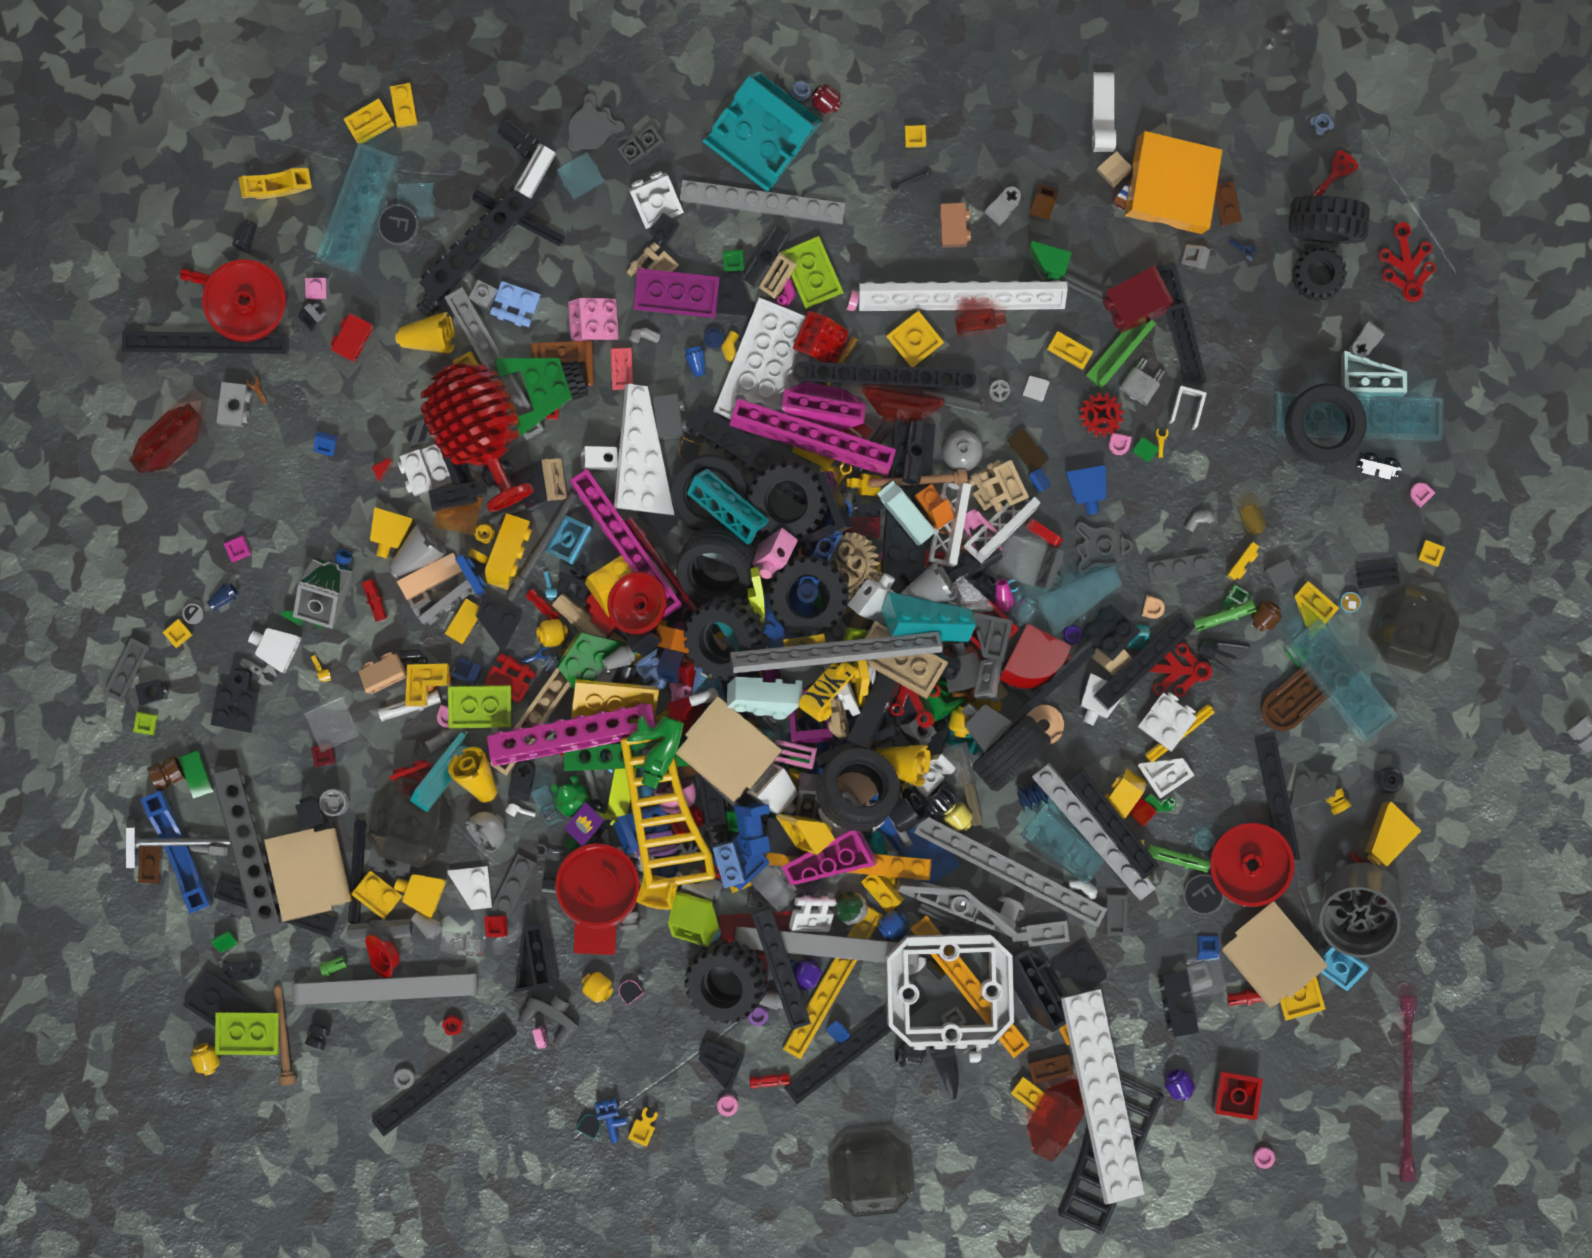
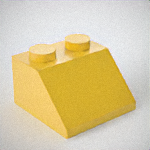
(604, 579)
(806, 833)

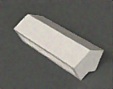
(535, 170)

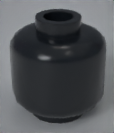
(488, 478)
(1383, 776)
(908, 1057)

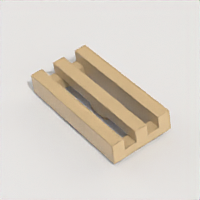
(792, 265)
(554, 479)

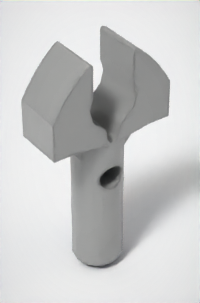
(259, 670)
(213, 850)

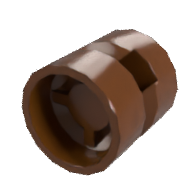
(166, 773)

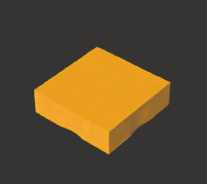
(1173, 182)

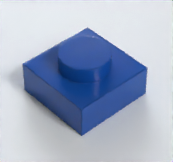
(325, 443)

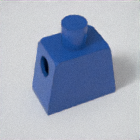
(1088, 487)

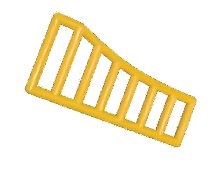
(640, 823)

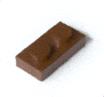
(1227, 204)
(150, 864)
(1050, 1068)

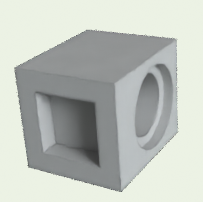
(483, 295)

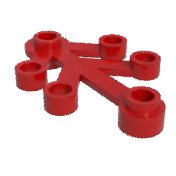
(1407, 266)
(1176, 669)
(904, 691)

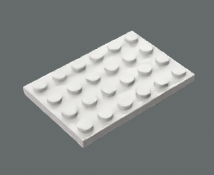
(764, 360)

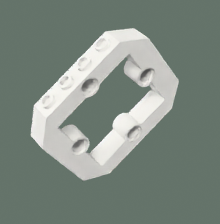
(1000, 1003)

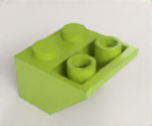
(693, 919)

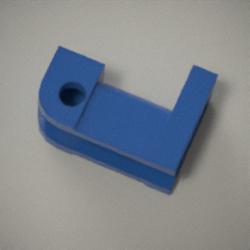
(626, 828)
(750, 828)

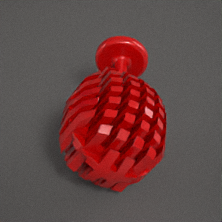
(473, 423)

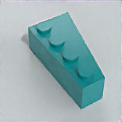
(914, 615)

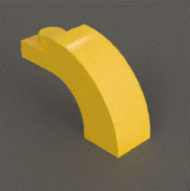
(275, 185)

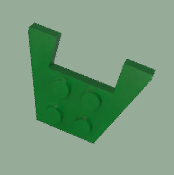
(544, 384)
(585, 656)

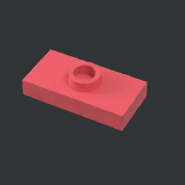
(621, 367)

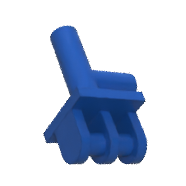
(608, 1114)

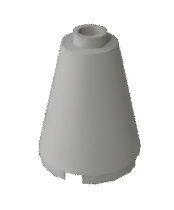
(416, 552)
(931, 585)

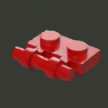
(501, 677)

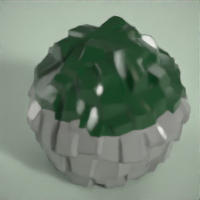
(851, 907)

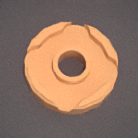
(1053, 716)

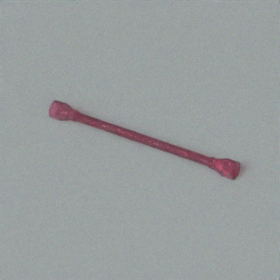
(1408, 1007)

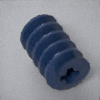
(1031, 796)

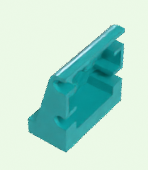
(762, 130)

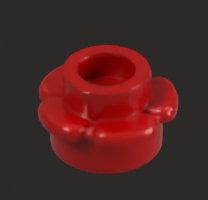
(452, 1030)

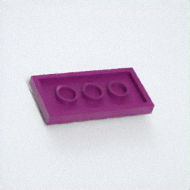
(675, 293)

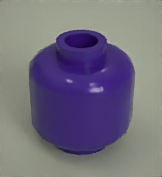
(807, 974)
(1179, 1084)

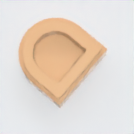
(1152, 607)

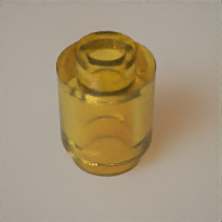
(1253, 519)

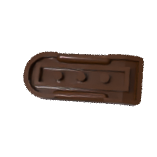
(1291, 702)

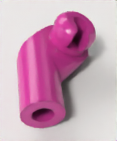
(787, 295)

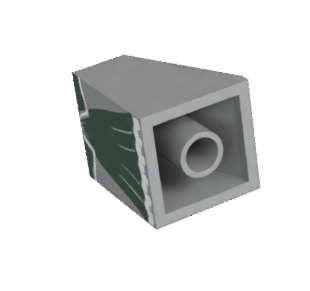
(322, 592)

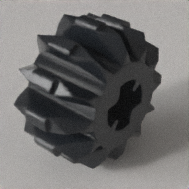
(942, 799)

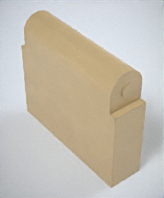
(728, 749)
(307, 872)
(1274, 955)

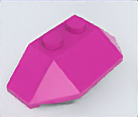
(824, 406)

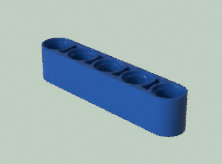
(832, 541)

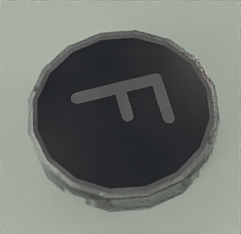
(398, 224)
(1202, 895)

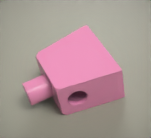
(774, 552)

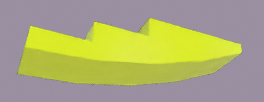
(756, 595)
(619, 795)

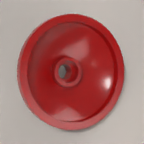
(626, 601)

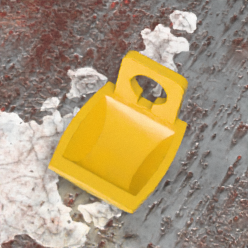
(657, 898)

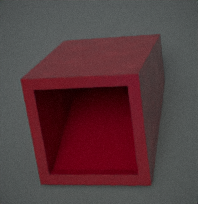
(1138, 300)

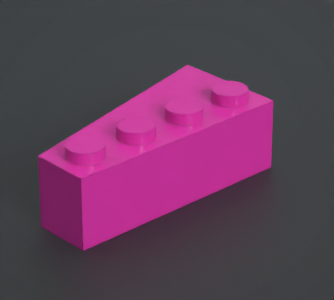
(842, 855)

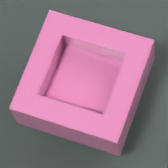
(315, 288)

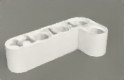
(1103, 112)

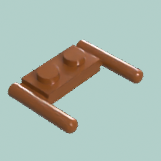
(568, 352)

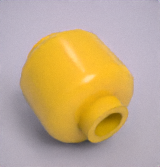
(551, 633)
(958, 721)
(597, 987)
(204, 1059)

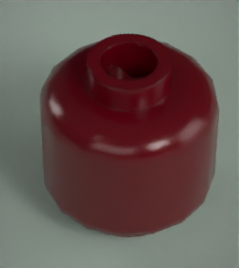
(826, 99)

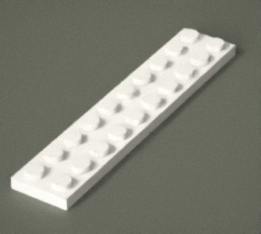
(962, 296)
(1102, 1096)

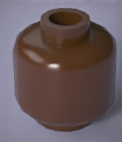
(1267, 616)

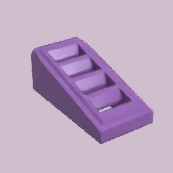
(661, 851)

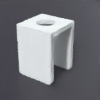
(1192, 392)

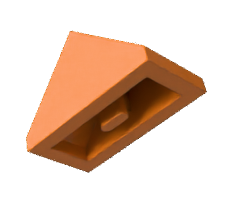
(672, 638)

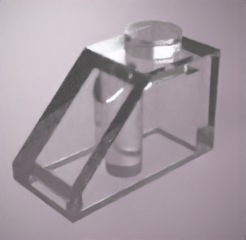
(969, 597)
(462, 943)

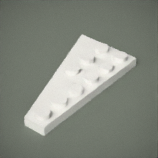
(641, 469)

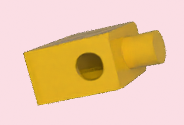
(389, 530)
(421, 892)

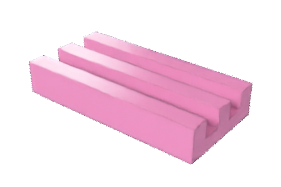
(796, 746)

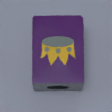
(589, 822)

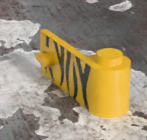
(818, 697)

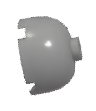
(962, 450)
(487, 829)

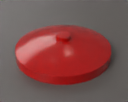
(244, 300)

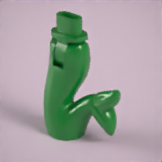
(662, 754)

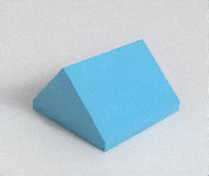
(569, 540)
(1343, 968)

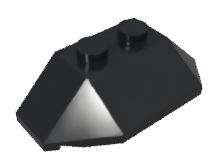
(1039, 989)

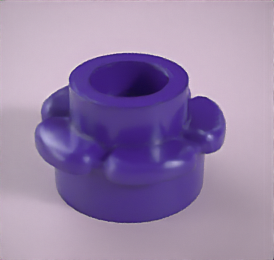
(1077, 634)

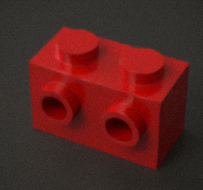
(351, 337)

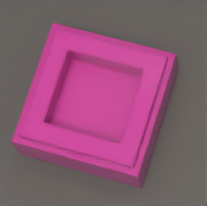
(237, 549)

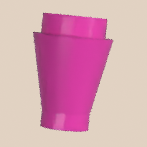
(1003, 596)

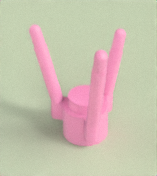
(975, 521)

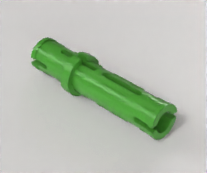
(1225, 615)
(1202, 864)

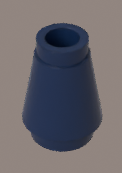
(223, 596)

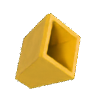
(1389, 835)

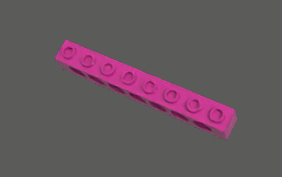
(812, 437)
(619, 533)
(563, 743)

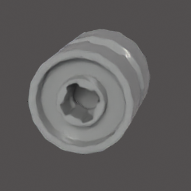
(1582, 731)
(334, 802)

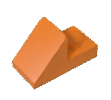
(936, 508)

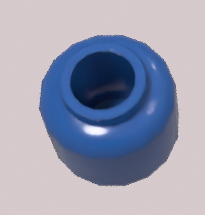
(893, 925)

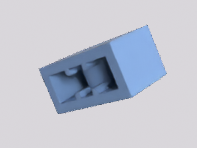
(729, 863)

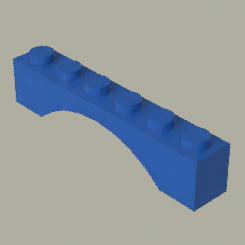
(183, 864)

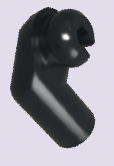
(414, 655)

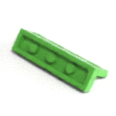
(1118, 353)

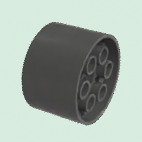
(1367, 882)

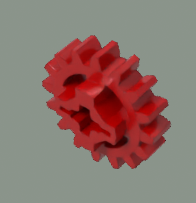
(1094, 409)

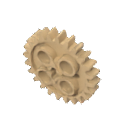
(859, 557)

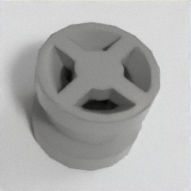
(999, 387)
(630, 922)

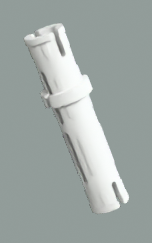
(401, 709)

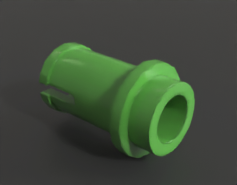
(332, 965)

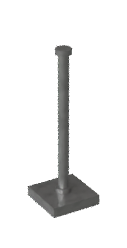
(134, 841)

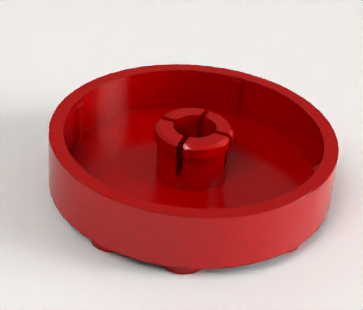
(1273, 868)

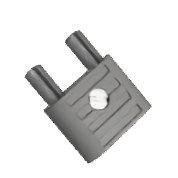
(1140, 385)

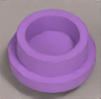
(759, 1016)

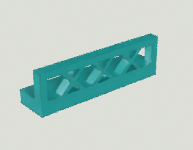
(729, 502)
(438, 777)

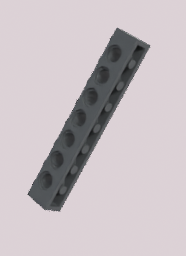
(259, 924)

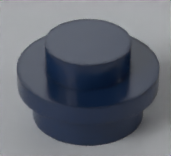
(713, 338)
(807, 592)

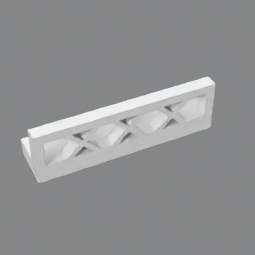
(956, 526)
(1005, 532)

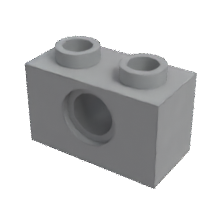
(229, 393)

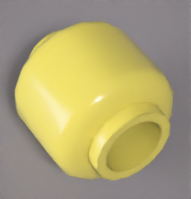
(958, 817)

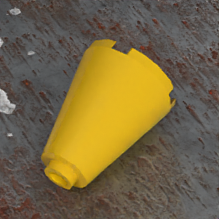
(428, 334)
(908, 762)
(474, 773)

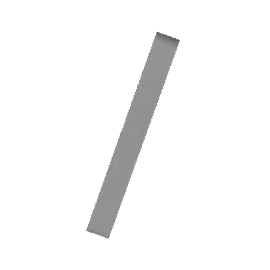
(825, 945)
(384, 989)

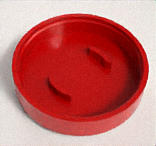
(597, 886)

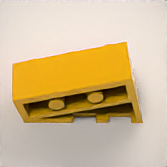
(507, 551)
(1126, 792)

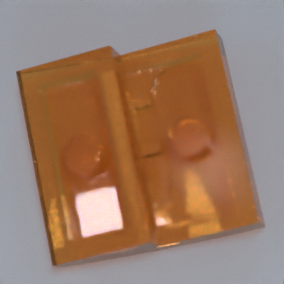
(459, 519)

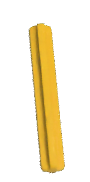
(1201, 715)

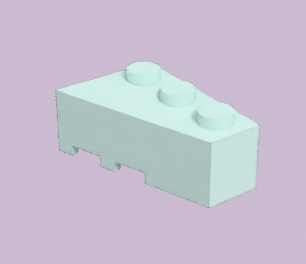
(1371, 378)
(763, 697)

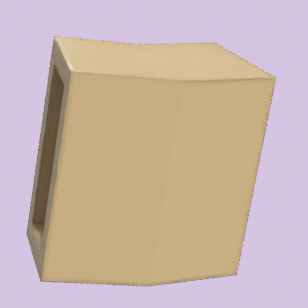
(1114, 169)

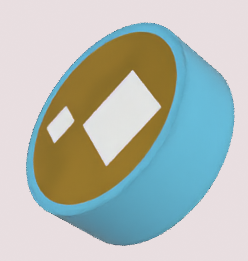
(1350, 602)

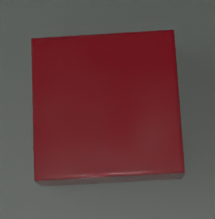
(323, 758)

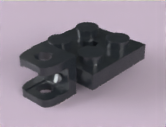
(236, 692)

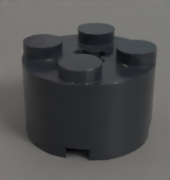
(910, 808)

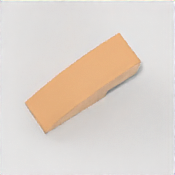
(429, 576)

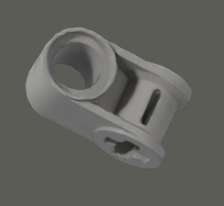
(1002, 208)
(1367, 339)

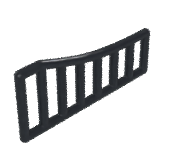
(1086, 1155)

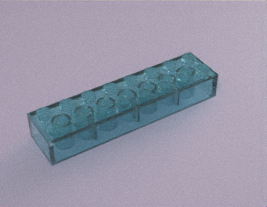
(1386, 418)

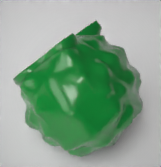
(569, 796)

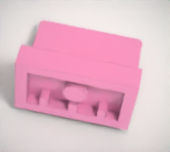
(593, 319)

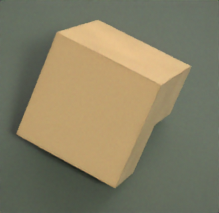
(1114, 666)

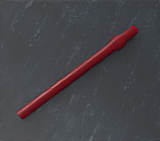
(641, 537)

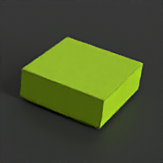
(145, 723)

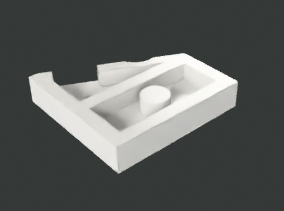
(1166, 774)
(473, 886)

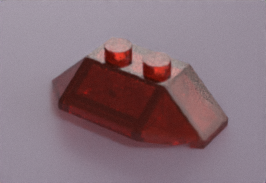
(901, 405)
(166, 439)
(1056, 1119)

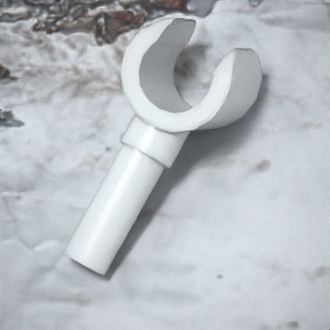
(512, 809)
(975, 1056)

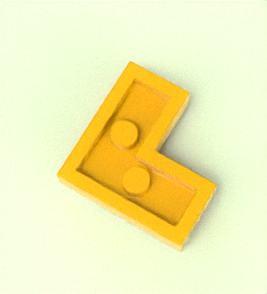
(420, 678)

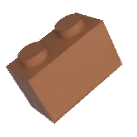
(953, 225)

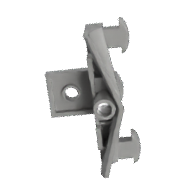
(963, 905)

